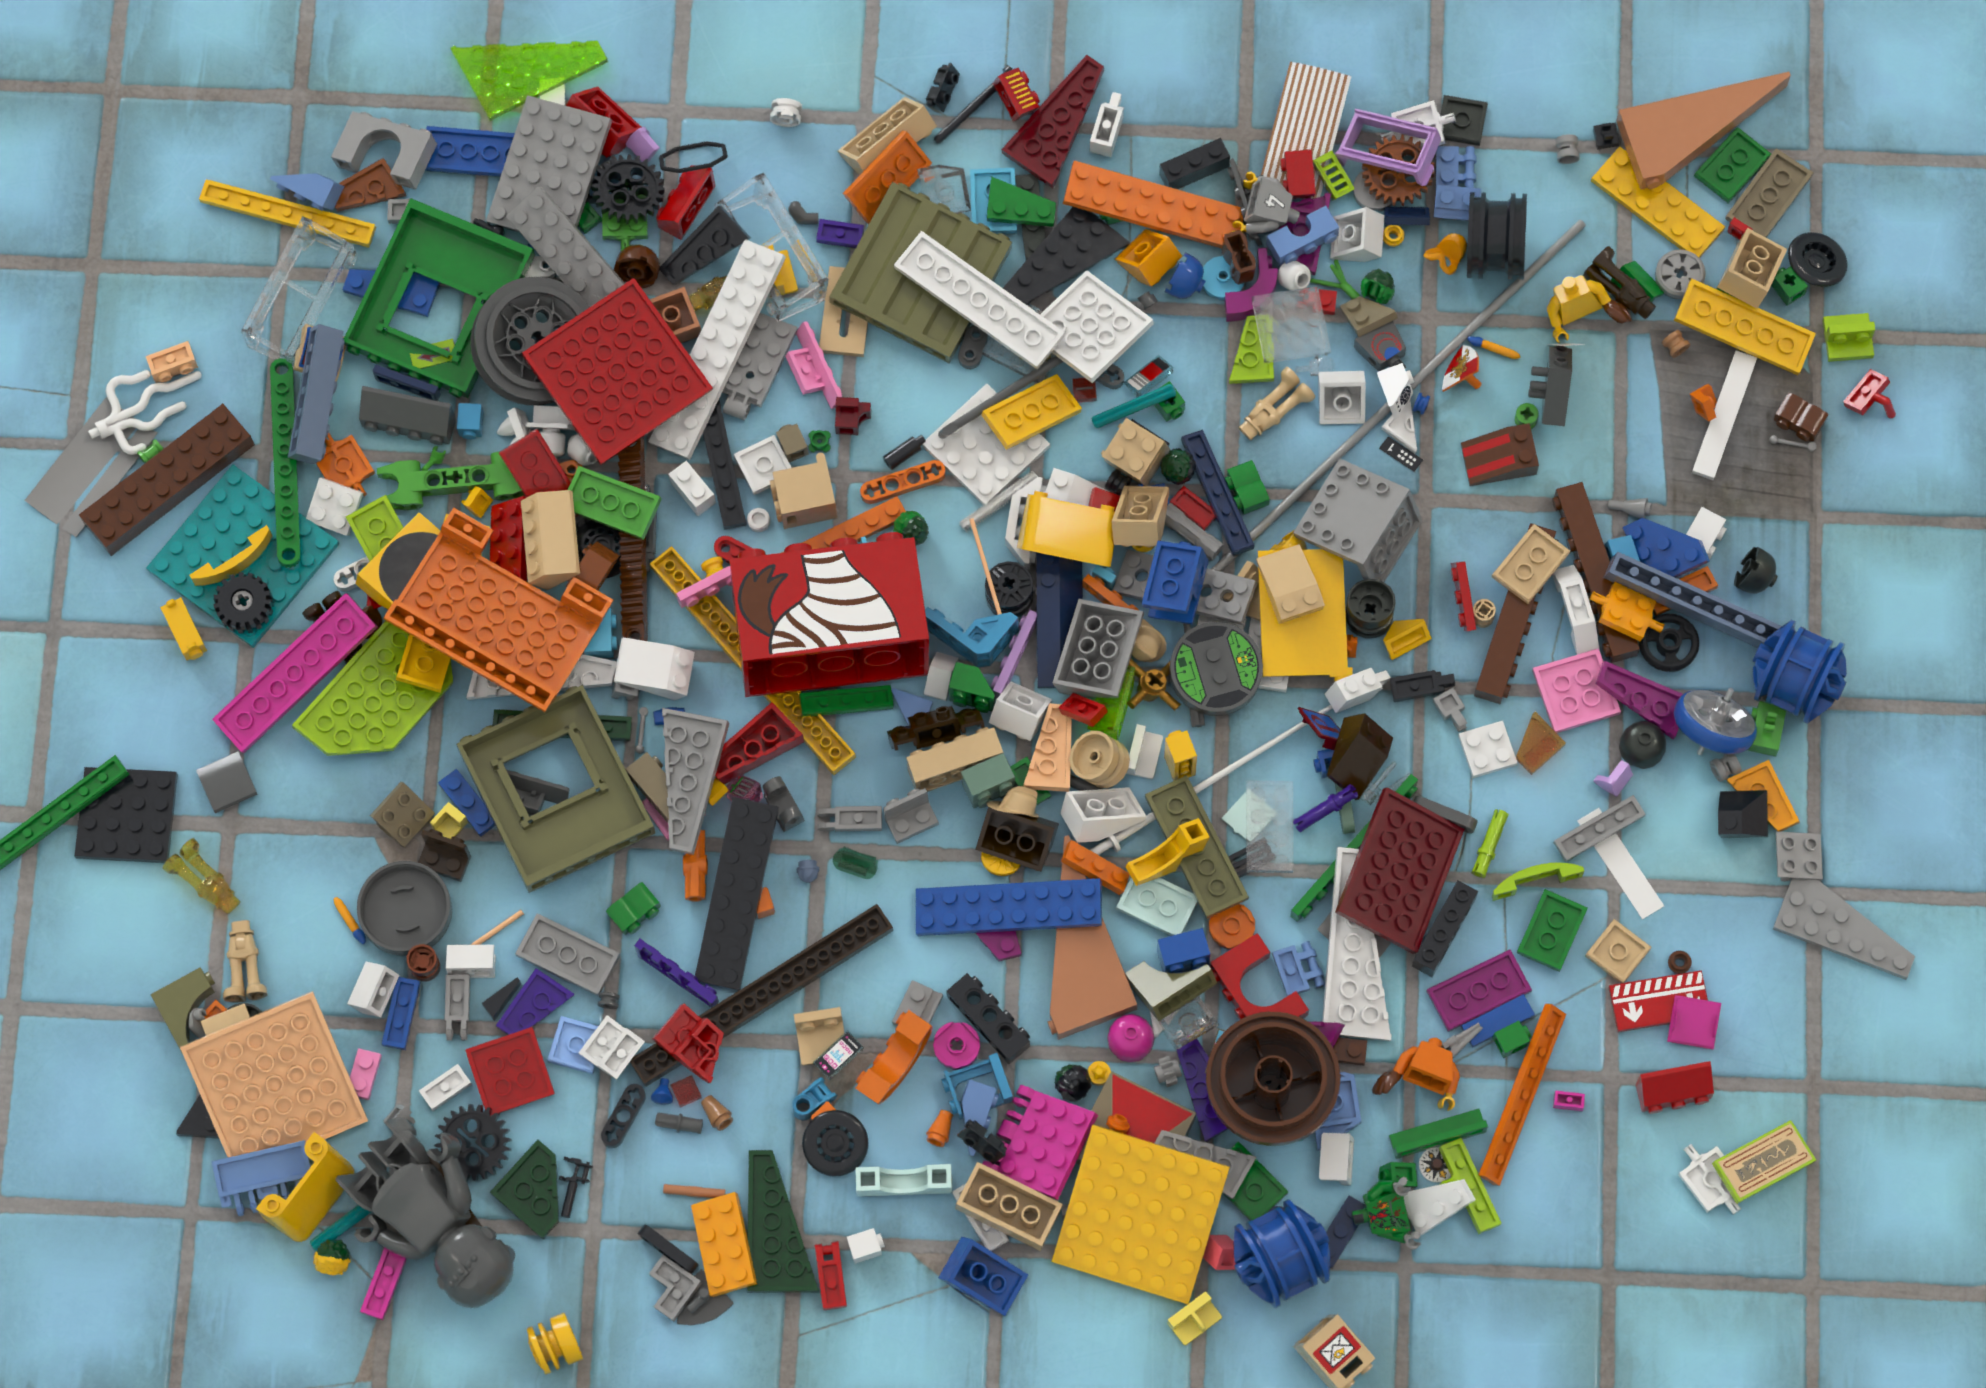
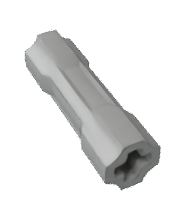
(1178, 522)

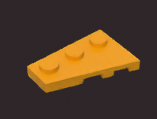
(1763, 777)

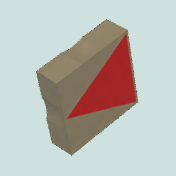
(1144, 1109)

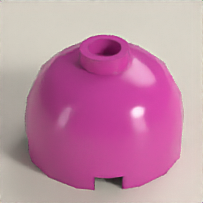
(1130, 1038)

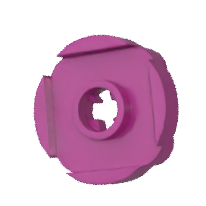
(958, 1032)

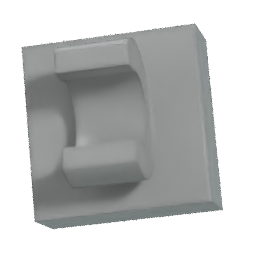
(400, 1112)

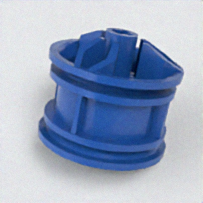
(1799, 671)
(1281, 1253)

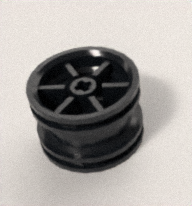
(1496, 235)

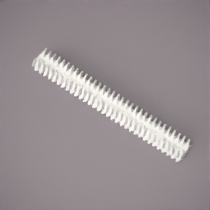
(997, 501)

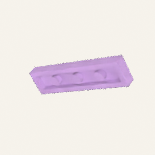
(1017, 645)

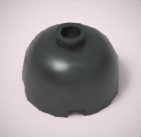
(1757, 571)
(1642, 744)

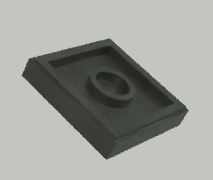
(1469, 119)

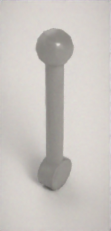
(1811, 446)
(643, 711)

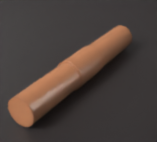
(693, 1191)

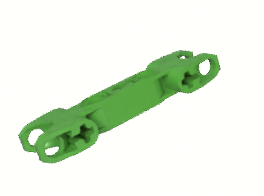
(415, 483)

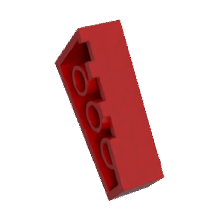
(757, 743)

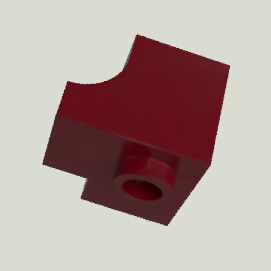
(850, 415)

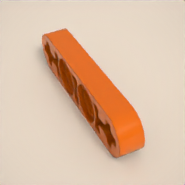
(901, 478)

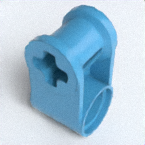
(815, 1097)

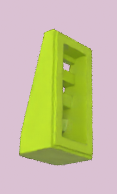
(1348, 186)

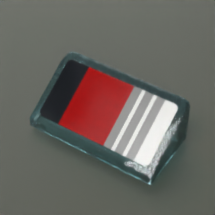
(1149, 376)

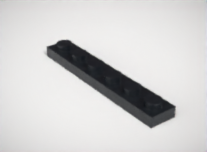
(723, 471)

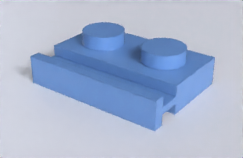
(1453, 202)

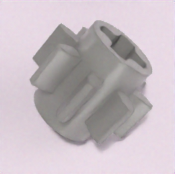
(1167, 1071)

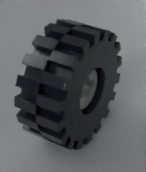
(257, 607)

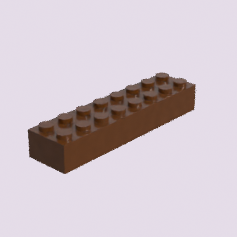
(166, 479)

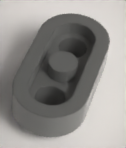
(973, 346)

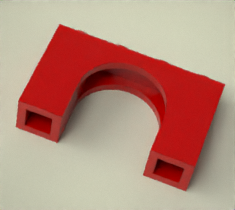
(1235, 964)

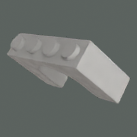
(365, 130)

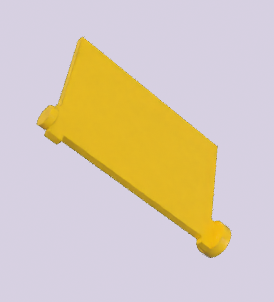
(1312, 642)

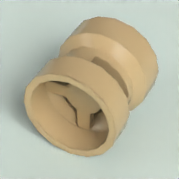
(1484, 618)

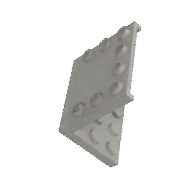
(1361, 519)

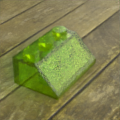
(1117, 707)

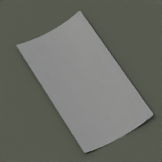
(79, 467)

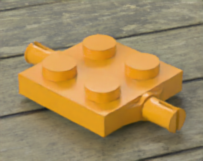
(1627, 611)

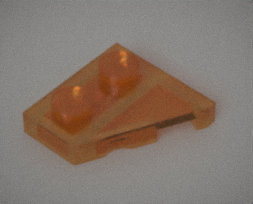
(1538, 744)

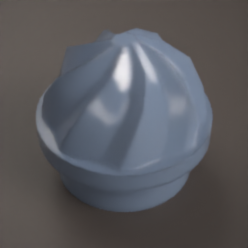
(807, 870)

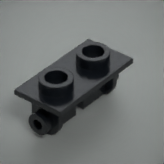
(946, 78)
(991, 1148)

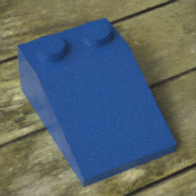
(983, 1275)

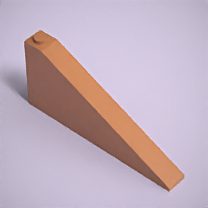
(1676, 130)
(1087, 976)

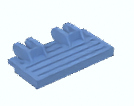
(260, 1171)

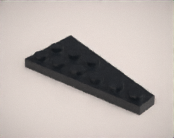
(1066, 252)

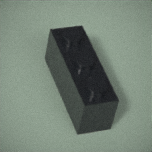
(1195, 164)

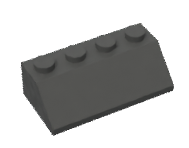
(406, 415)

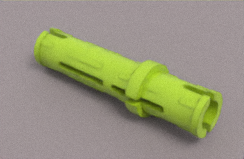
(1487, 850)

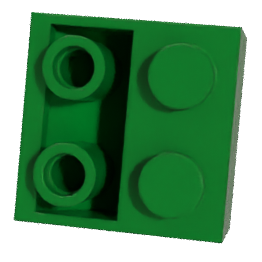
(970, 688)

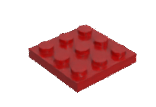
(510, 1071)

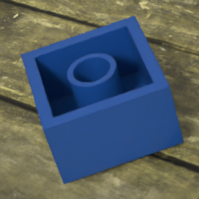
(1183, 951)

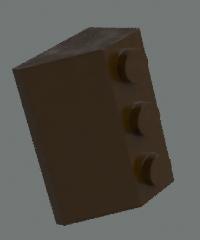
(1017, 838)

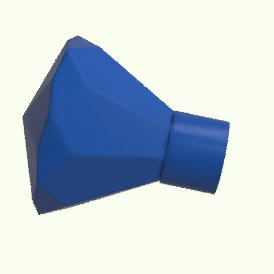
(662, 1094)

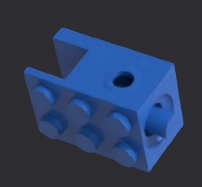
(1175, 581)

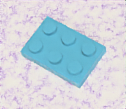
(980, 188)

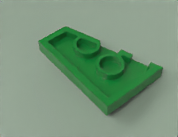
(1018, 206)

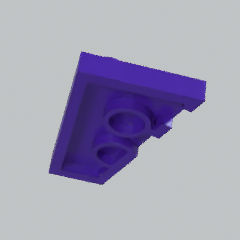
(533, 1003)

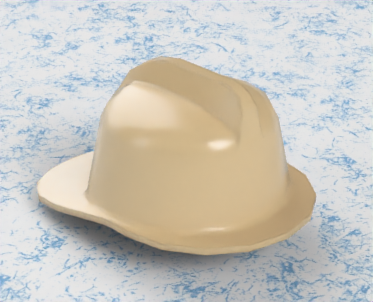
(1149, 644)
(1017, 801)

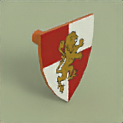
(1461, 368)

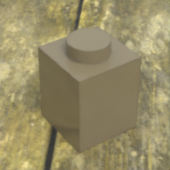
(792, 442)

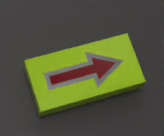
(423, 361)

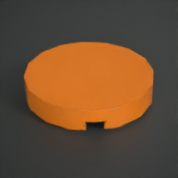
(1232, 926)

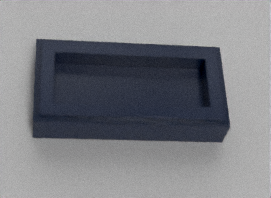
(1406, 216)

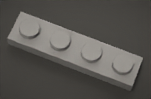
(1599, 828)

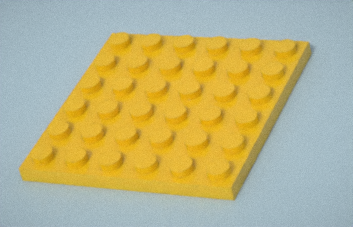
(1140, 1214)

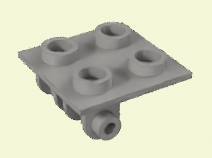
(1798, 856)

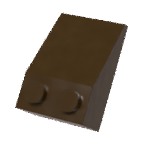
(1359, 753)

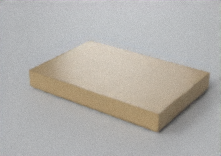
(1531, 564)

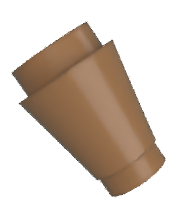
(717, 1114)

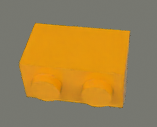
(1149, 257)

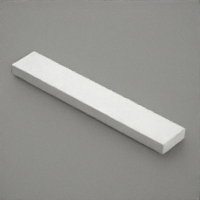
(1726, 412)

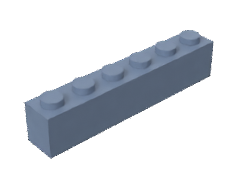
(316, 394)

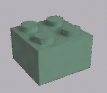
(988, 780)

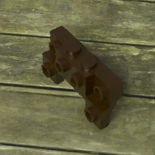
(934, 727)

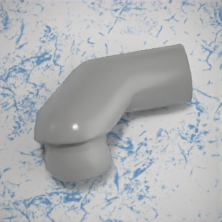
(195, 1019)

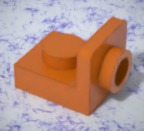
(1704, 402)

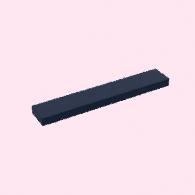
(1218, 493)

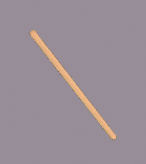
(985, 566)

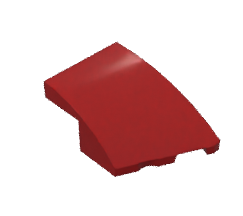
(691, 1041)

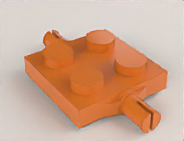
(345, 463)

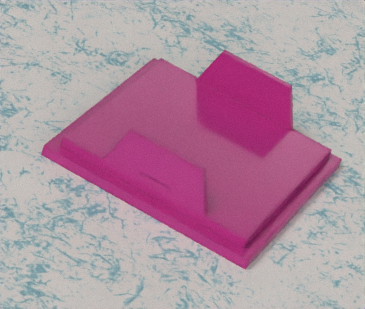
(1694, 1022)

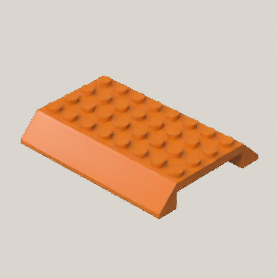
(495, 618)

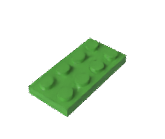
(613, 502)

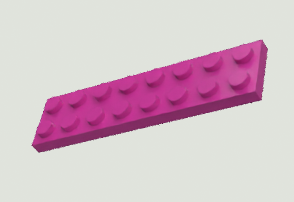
(294, 673)

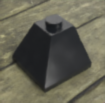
(1743, 814)

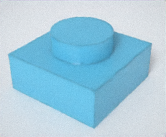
(1106, 575)

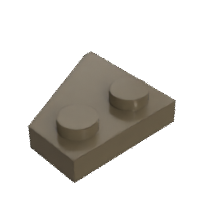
(1366, 315)

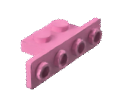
(811, 367)

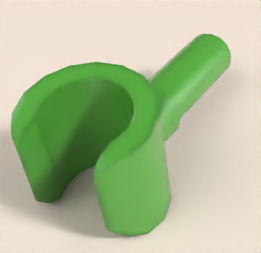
(435, 458)

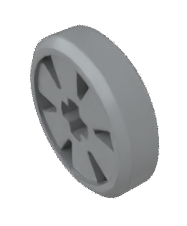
(1674, 262)

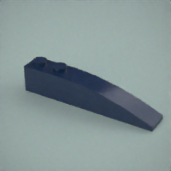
(1057, 597)

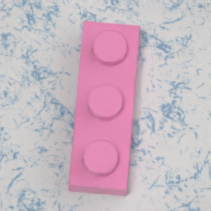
(707, 586)

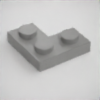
(679, 1284)

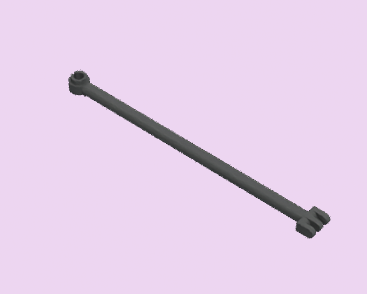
(1145, 301)

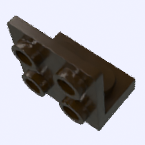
(445, 855)

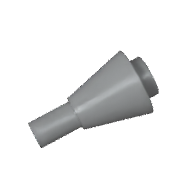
(1637, 507)

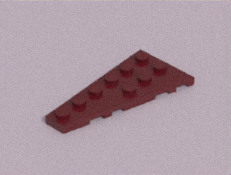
(1049, 133)

